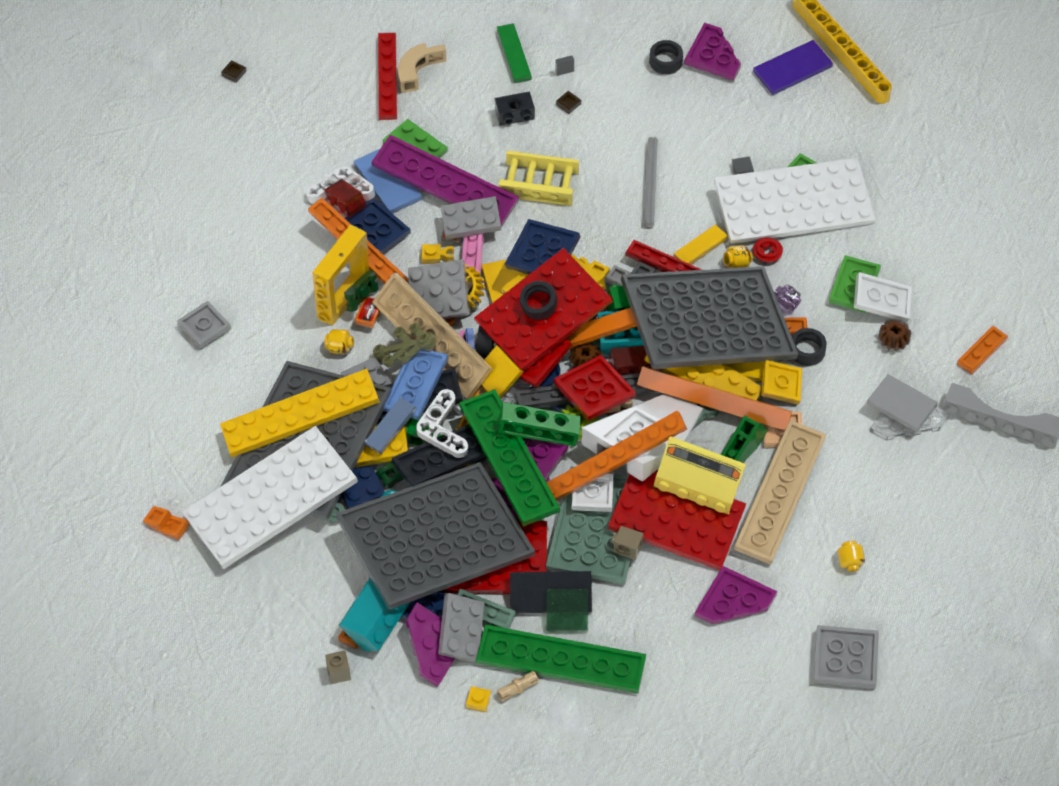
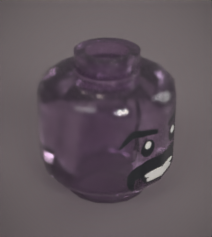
(788, 298)

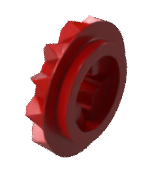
(763, 245)

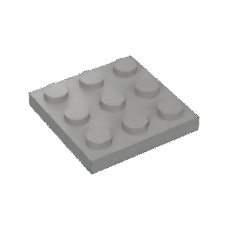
(442, 287)
(846, 656)

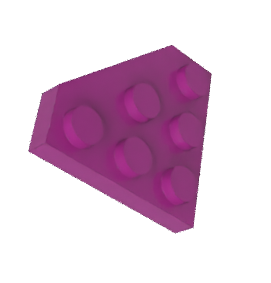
(713, 53)
(734, 597)
(425, 638)

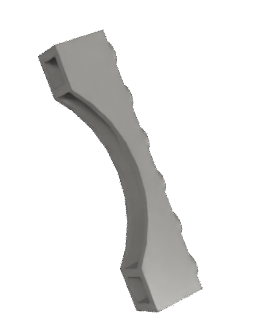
(1038, 428)

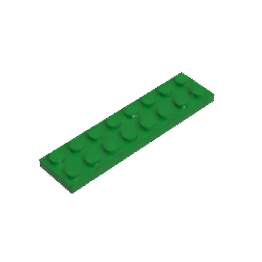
(509, 460)
(561, 658)

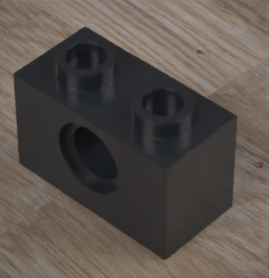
(514, 108)

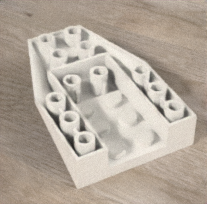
(634, 419)

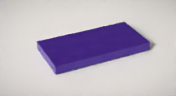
(793, 67)

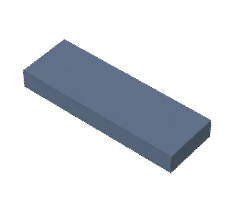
(390, 425)

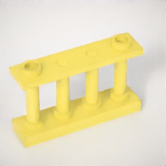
(538, 192)

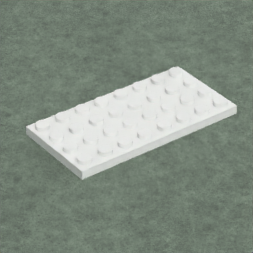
(794, 200)
(269, 497)

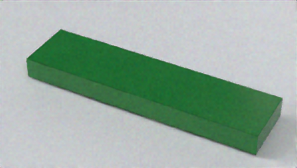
(514, 53)

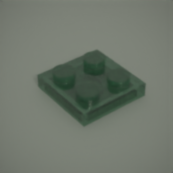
(567, 609)

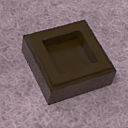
(233, 71)
(568, 102)

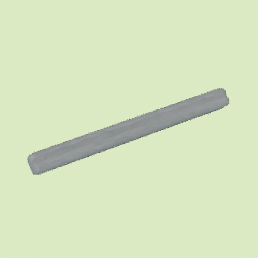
(650, 182)

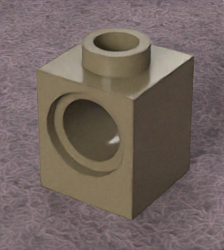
(627, 542)
(337, 667)

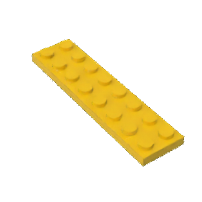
(299, 413)

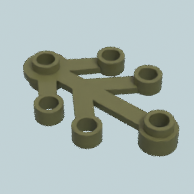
(425, 341)

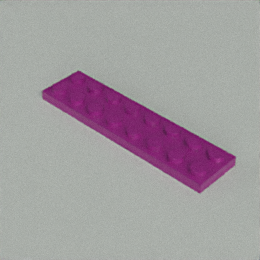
(438, 176)

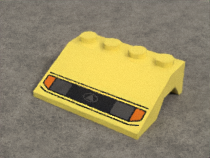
(699, 475)

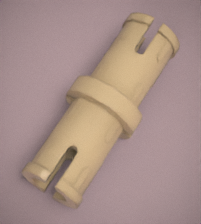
(517, 686)

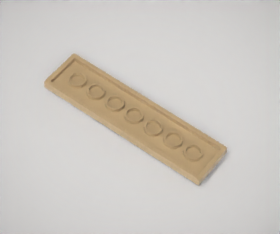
(405, 306)
(780, 492)

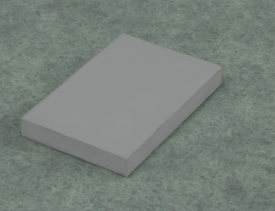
(902, 402)

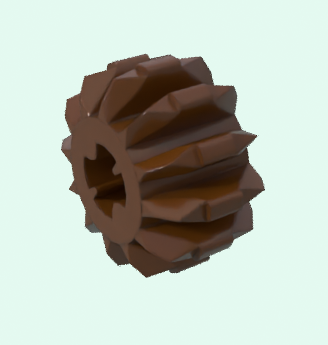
(894, 335)
(583, 353)

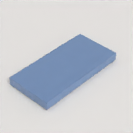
(391, 191)
(417, 380)

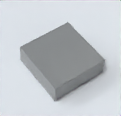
(615, 274)

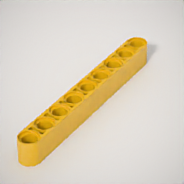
(845, 49)

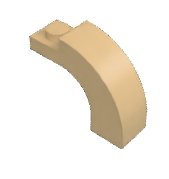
(416, 59)

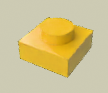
(478, 699)

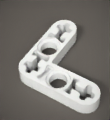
(316, 191)
(434, 424)

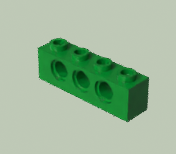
(539, 424)

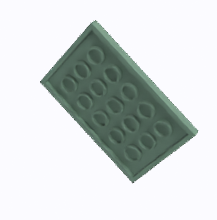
(584, 541)

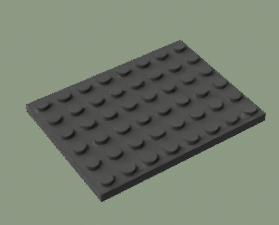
(708, 317)
(344, 434)
(434, 535)

